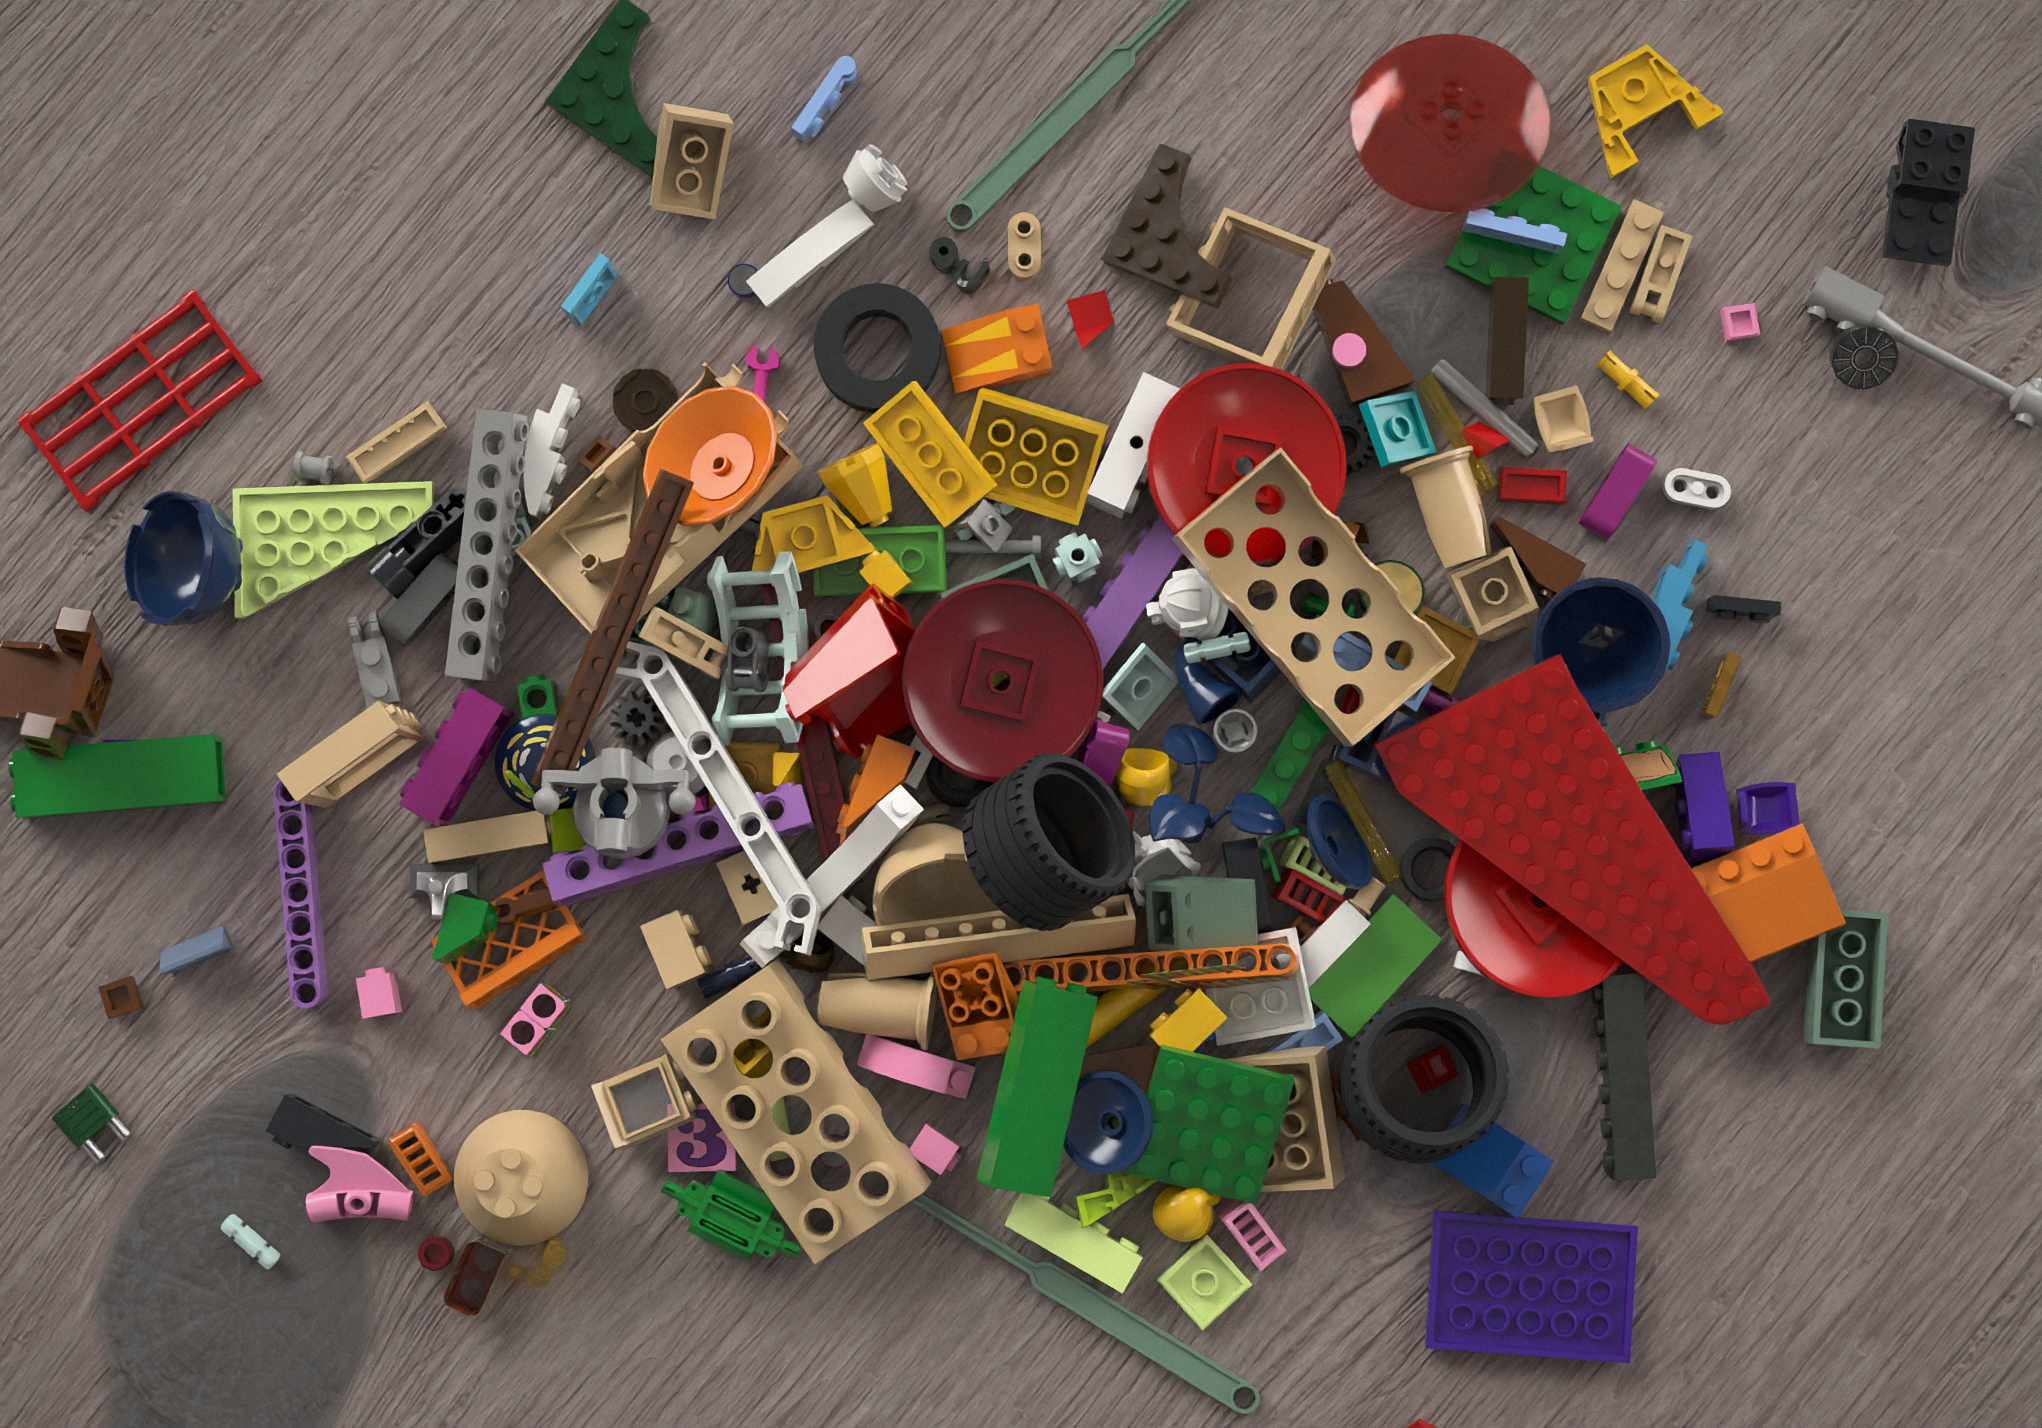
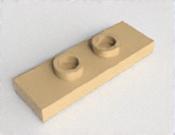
(397, 443)

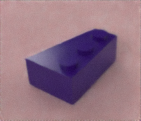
(1702, 809)

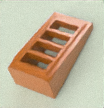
(431, 1153)

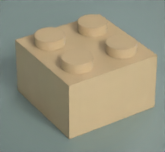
(676, 948)

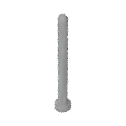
(1008, 547)

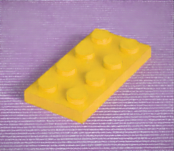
(930, 454)

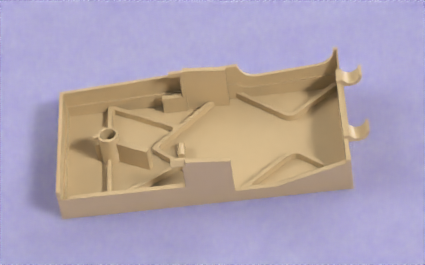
(589, 533)

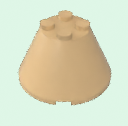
(521, 1177)

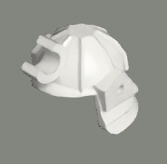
(1189, 606)
(1158, 859)

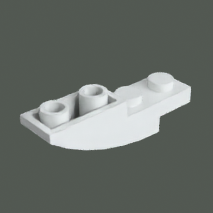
(542, 463)

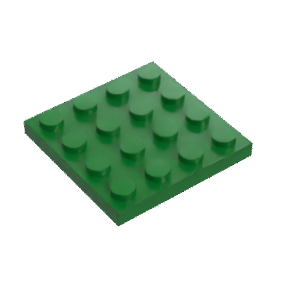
(1553, 277)
(1212, 1123)

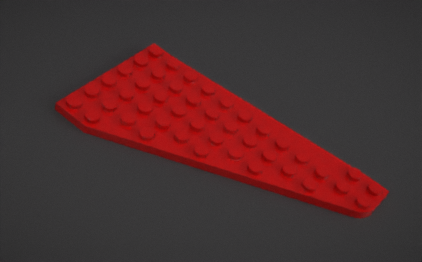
(1557, 810)

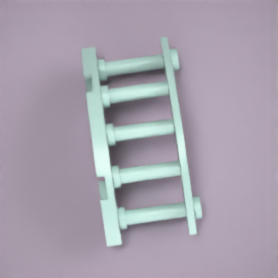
(793, 646)

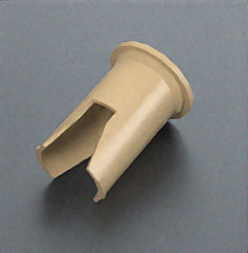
(1451, 506)
(879, 1006)

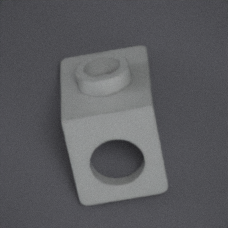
(985, 524)

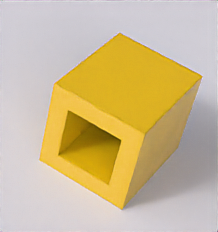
(885, 573)

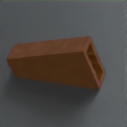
(1381, 369)
(1131, 1061)

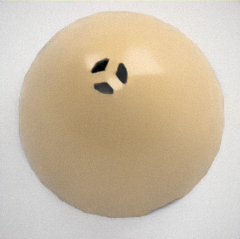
(927, 878)

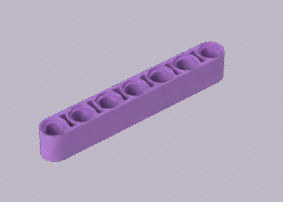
(309, 907)

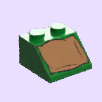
(1651, 765)

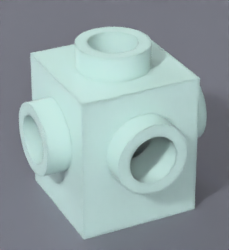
(1073, 569)

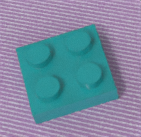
(1397, 428)

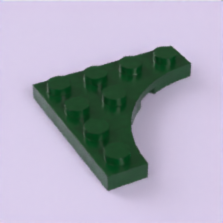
(599, 89)

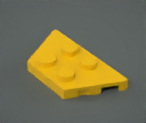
(814, 534)

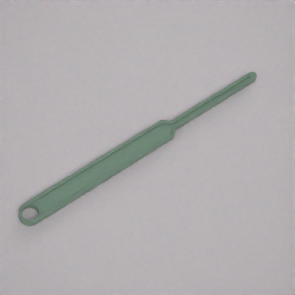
(1057, 121)
(1108, 1314)

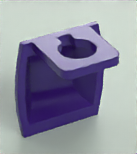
(1767, 808)

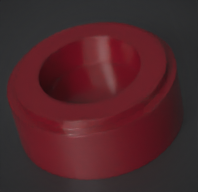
(435, 1253)

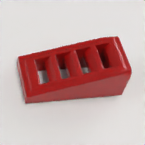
(1283, 888)

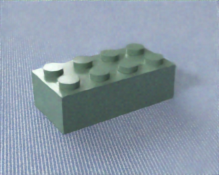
(1847, 983)

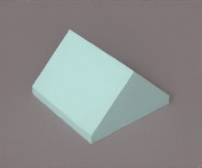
(1139, 687)

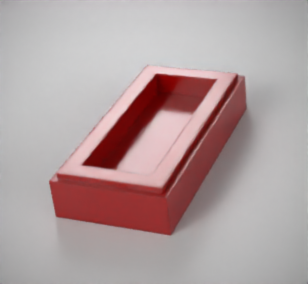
(1532, 485)

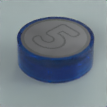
(737, 280)

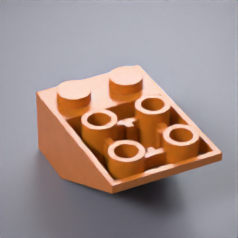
(882, 770)
(977, 1004)

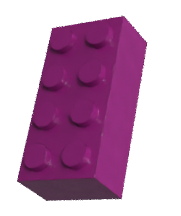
(456, 757)

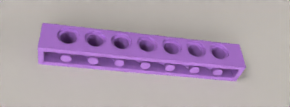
(697, 850)

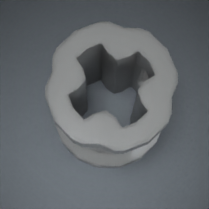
(312, 468)

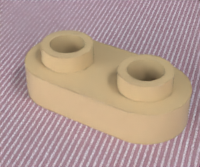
(1024, 245)

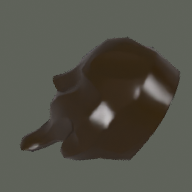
(820, 959)

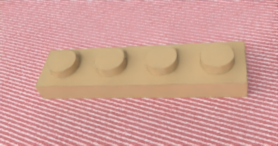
(1621, 266)

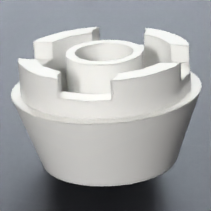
(873, 180)
(669, 755)

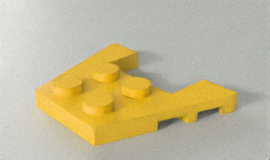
(1635, 91)

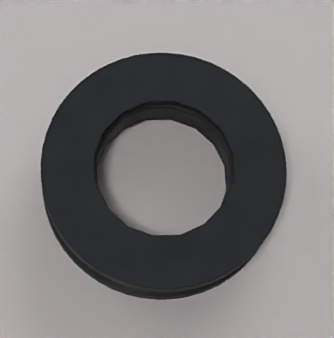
(860, 304)

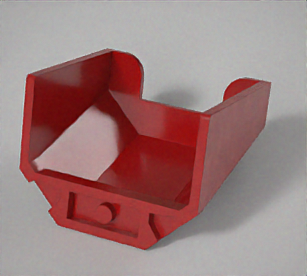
(855, 674)

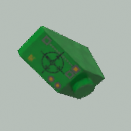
(464, 927)

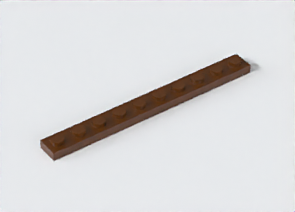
(614, 625)

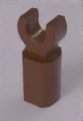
(527, 905)

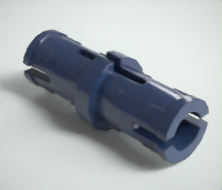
(729, 976)

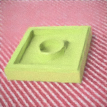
(1204, 1282)

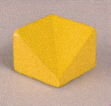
(786, 768)

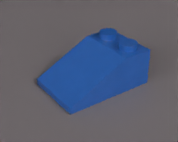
(1498, 1166)

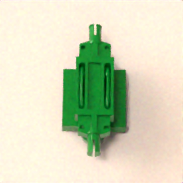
(732, 1216)

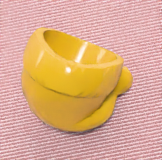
(1144, 775)
(1184, 1212)

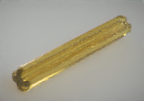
(1452, 426)
(1363, 821)

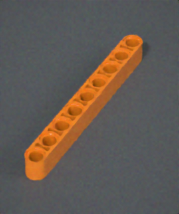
(1162, 961)

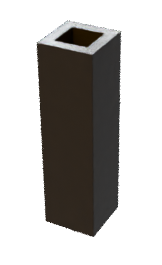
(1506, 339)

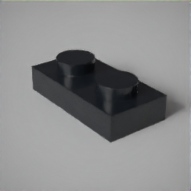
(1758, 610)

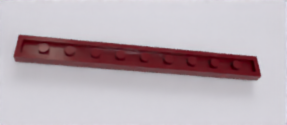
(816, 758)

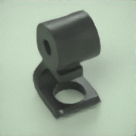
(946, 259)

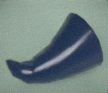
(1204, 692)

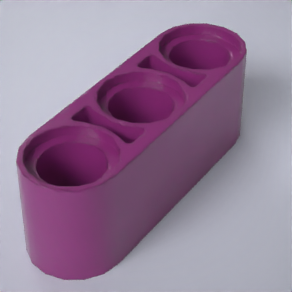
(1617, 492)
(1104, 749)

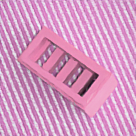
(1231, 1212)

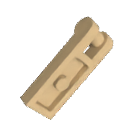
(1661, 273)
(684, 642)

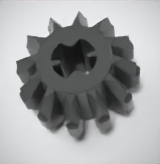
(632, 729)

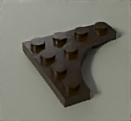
(1154, 239)

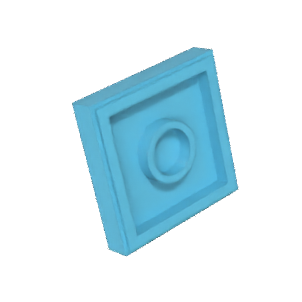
(590, 290)

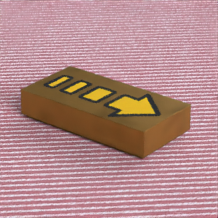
(1720, 685)

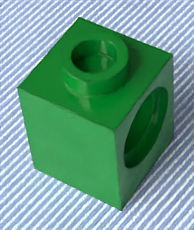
(535, 684)

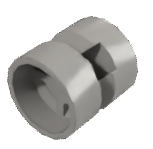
(1234, 731)

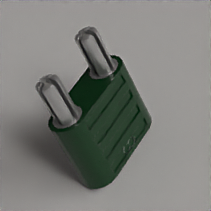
(86, 1117)

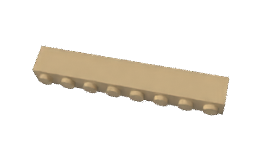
(917, 945)

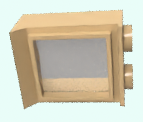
(645, 1102)

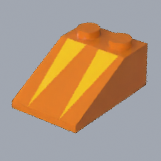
(997, 349)

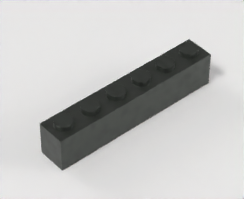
(1625, 1077)

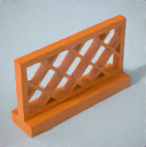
(523, 964)

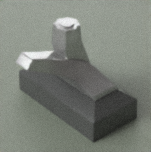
(440, 880)

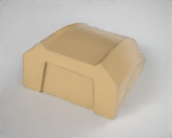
(1494, 594)

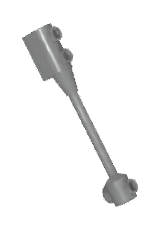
(1853, 304)

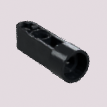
(397, 567)

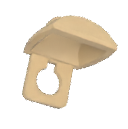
(1562, 419)

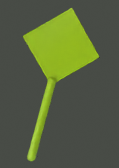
(565, 834)

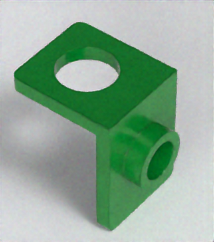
(1266, 857)

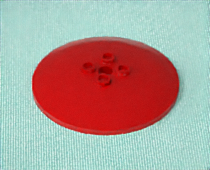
(1232, 415)
(1514, 940)

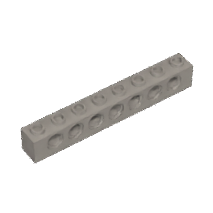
(476, 530)

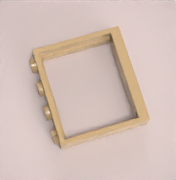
(1298, 309)
(351, 755)

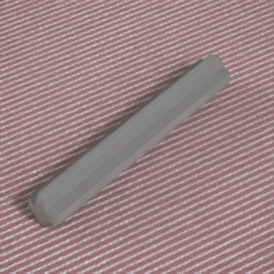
(1484, 408)

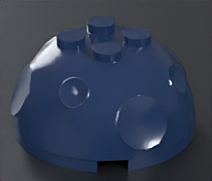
(182, 560)

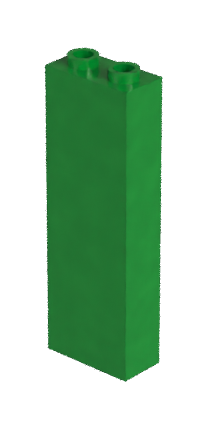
(119, 777)
(1037, 1087)

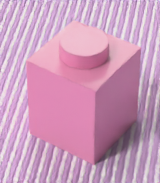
(378, 993)
(935, 1149)

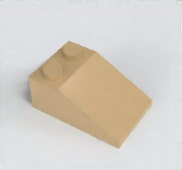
(690, 160)

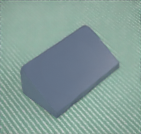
(194, 951)

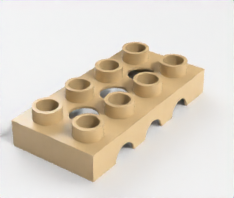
(1341, 570)
(827, 1092)

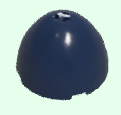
(1634, 656)

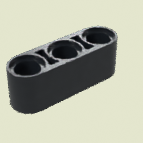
(1244, 862)

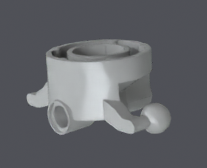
(647, 806)

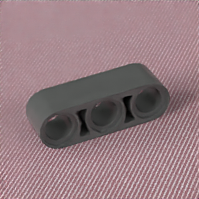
(421, 600)

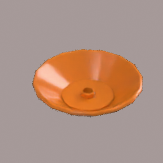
(721, 444)

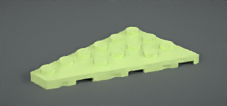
(312, 530)

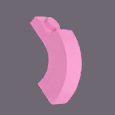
(916, 1066)

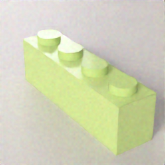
(1085, 1247)

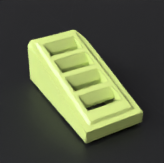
(1290, 856)

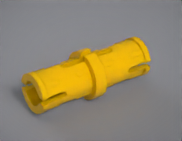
(1627, 380)

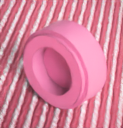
(1348, 350)

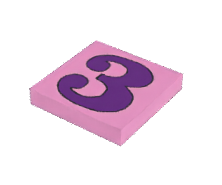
(701, 1145)

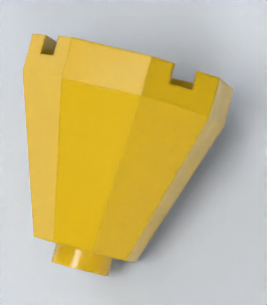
(861, 484)

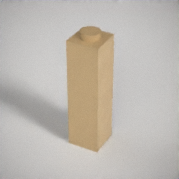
(487, 837)

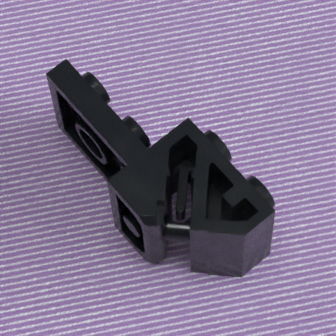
(1927, 191)

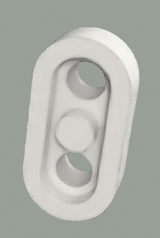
(1695, 488)

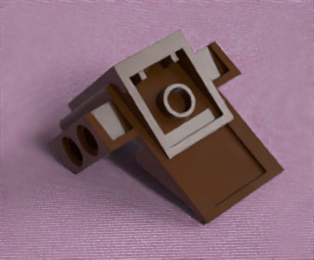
(56, 690)

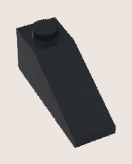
(308, 1125)

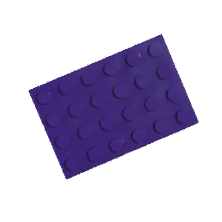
(1531, 1286)

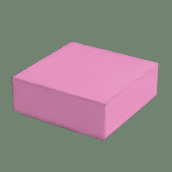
(1740, 322)

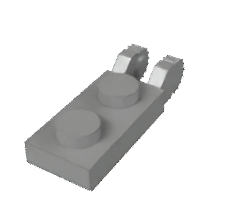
(374, 663)

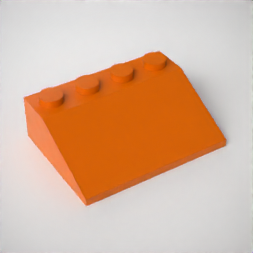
(1772, 893)

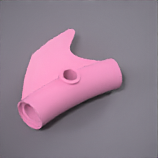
(356, 1189)

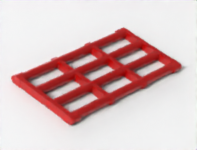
(104, 406)

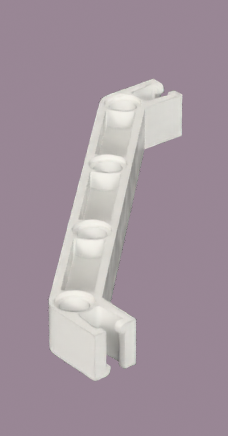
(729, 792)

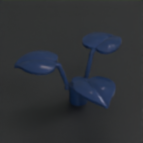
(1175, 819)

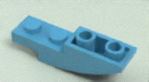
(1674, 589)

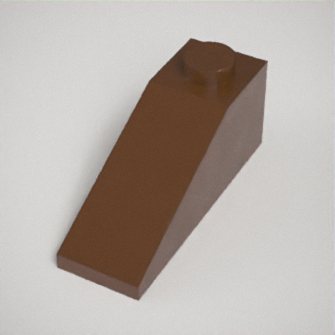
(1541, 562)

